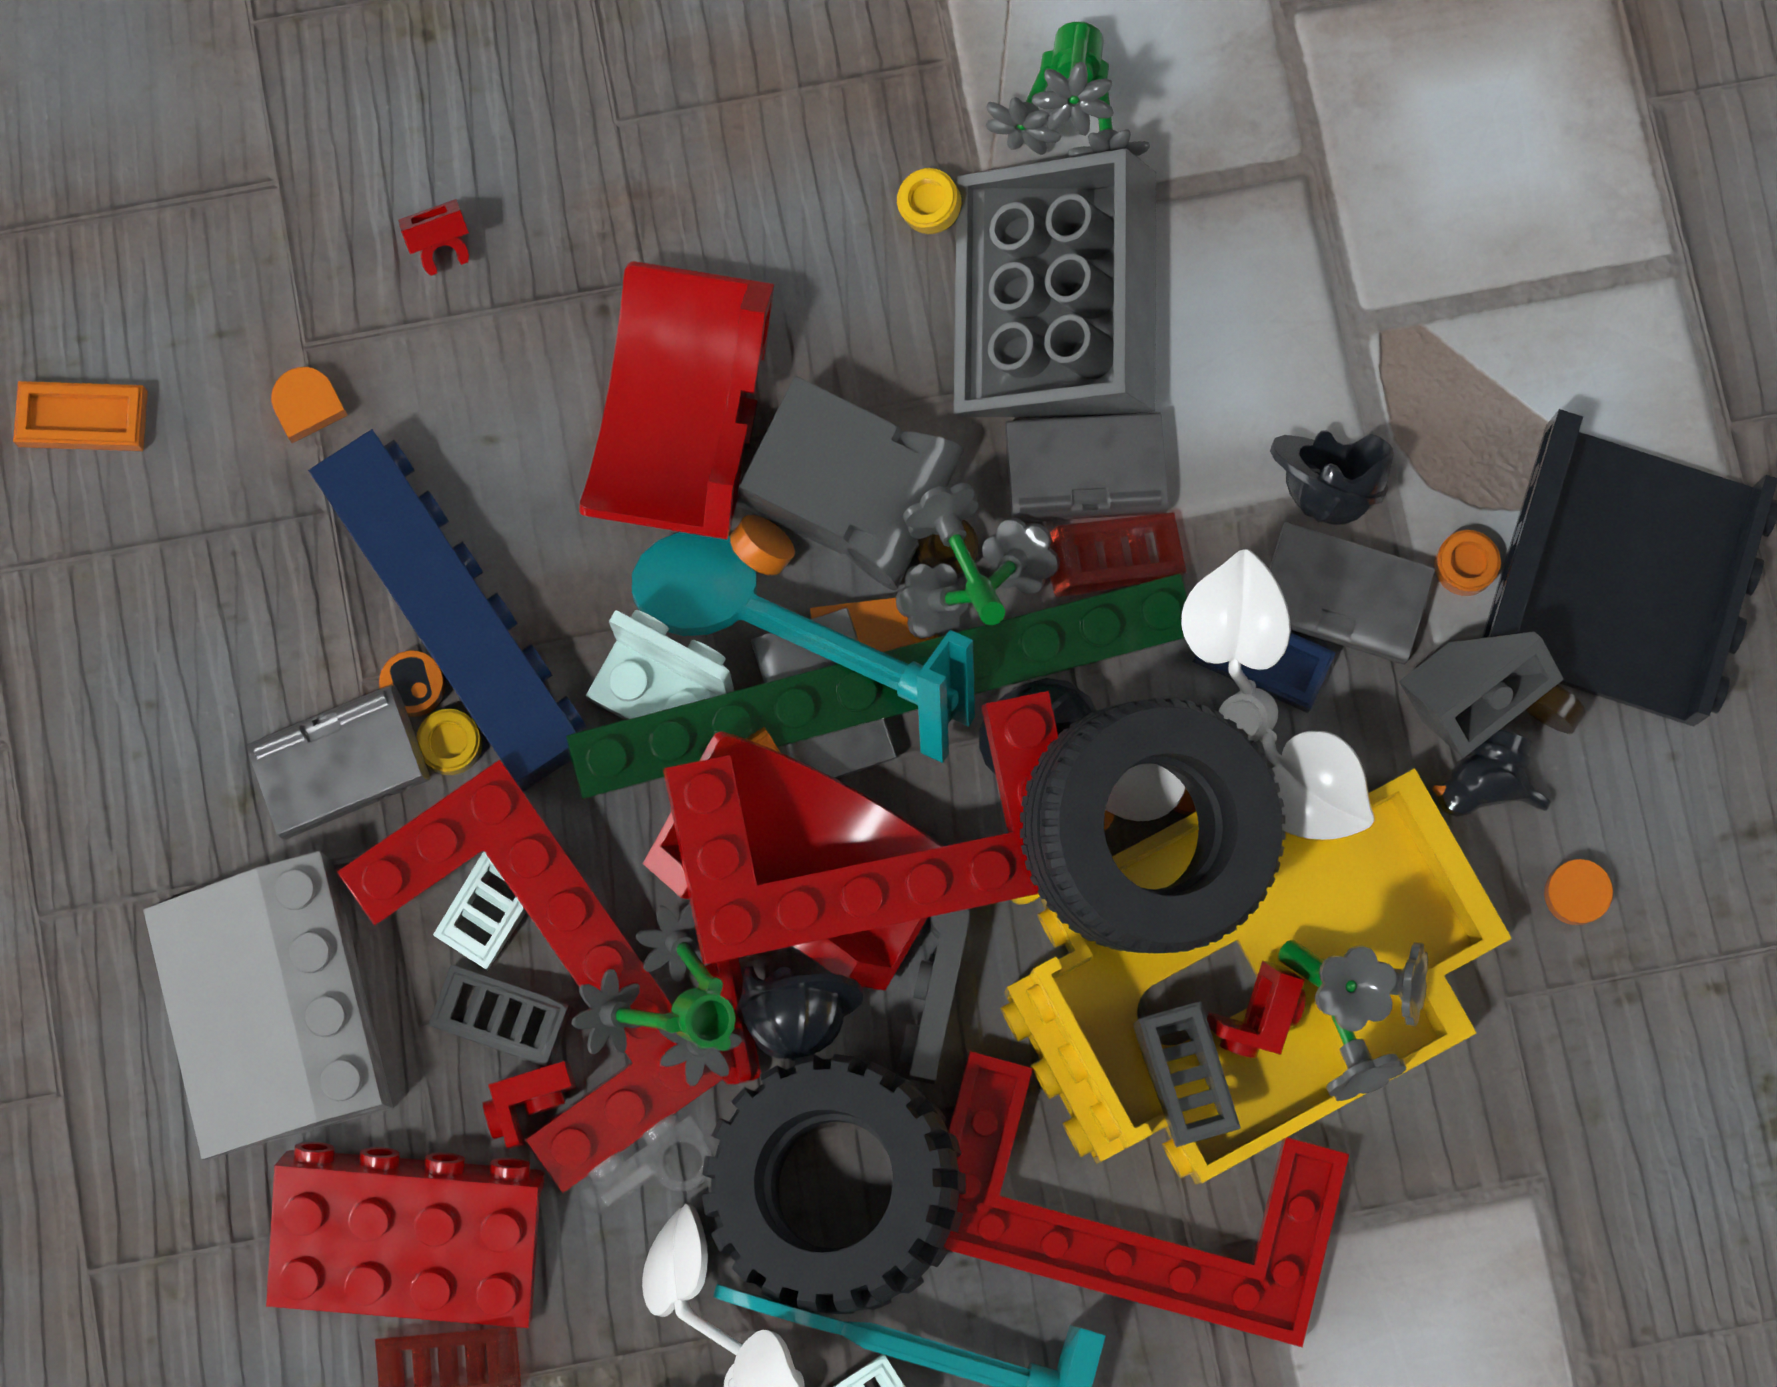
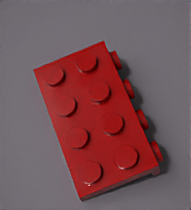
(404, 1235)

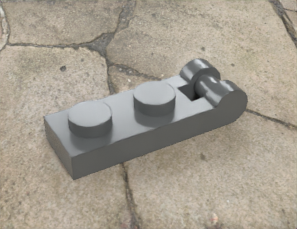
(936, 986)

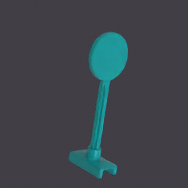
(703, 587)
(1075, 1367)

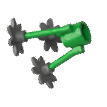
(1079, 90)
(699, 1018)

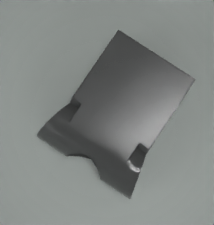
(845, 478)

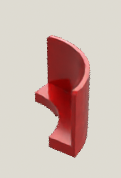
(679, 400)
(804, 826)

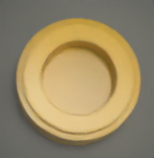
(929, 201)
(449, 741)

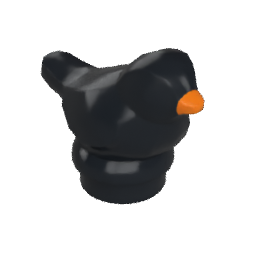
(1490, 777)

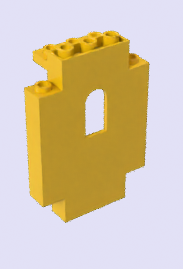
(1369, 889)

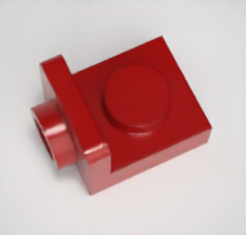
(536, 1090)

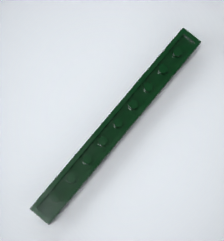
(841, 699)

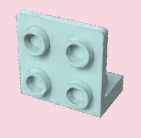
(653, 671)

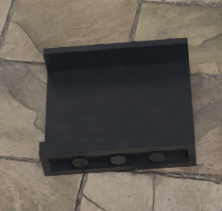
(1633, 571)

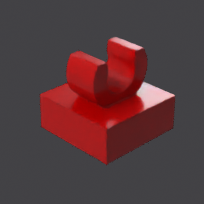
(435, 228)

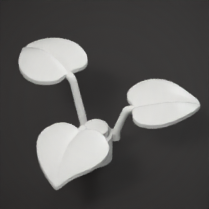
(1245, 620)
(677, 1273)

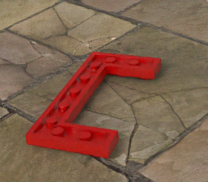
(498, 819)
(746, 918)
(1259, 1298)

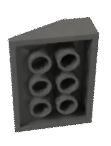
(1056, 289)

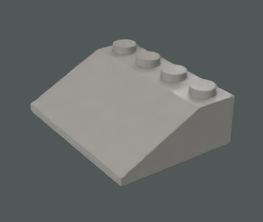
(267, 1005)

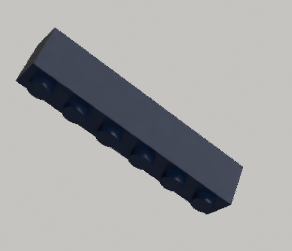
(447, 608)

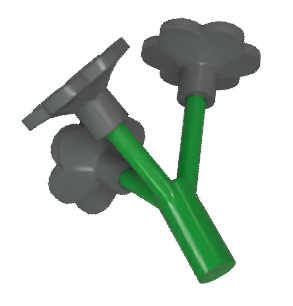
(1017, 555)
(1355, 991)

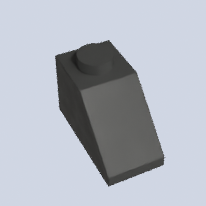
(1480, 686)

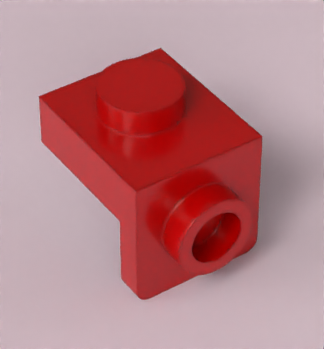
(1272, 1009)

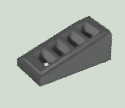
(1194, 1020)
(549, 1034)

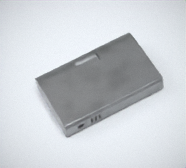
(1086, 467)
(1350, 592)
(837, 752)
(338, 762)

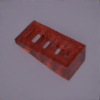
(1071, 581)
(500, 1349)

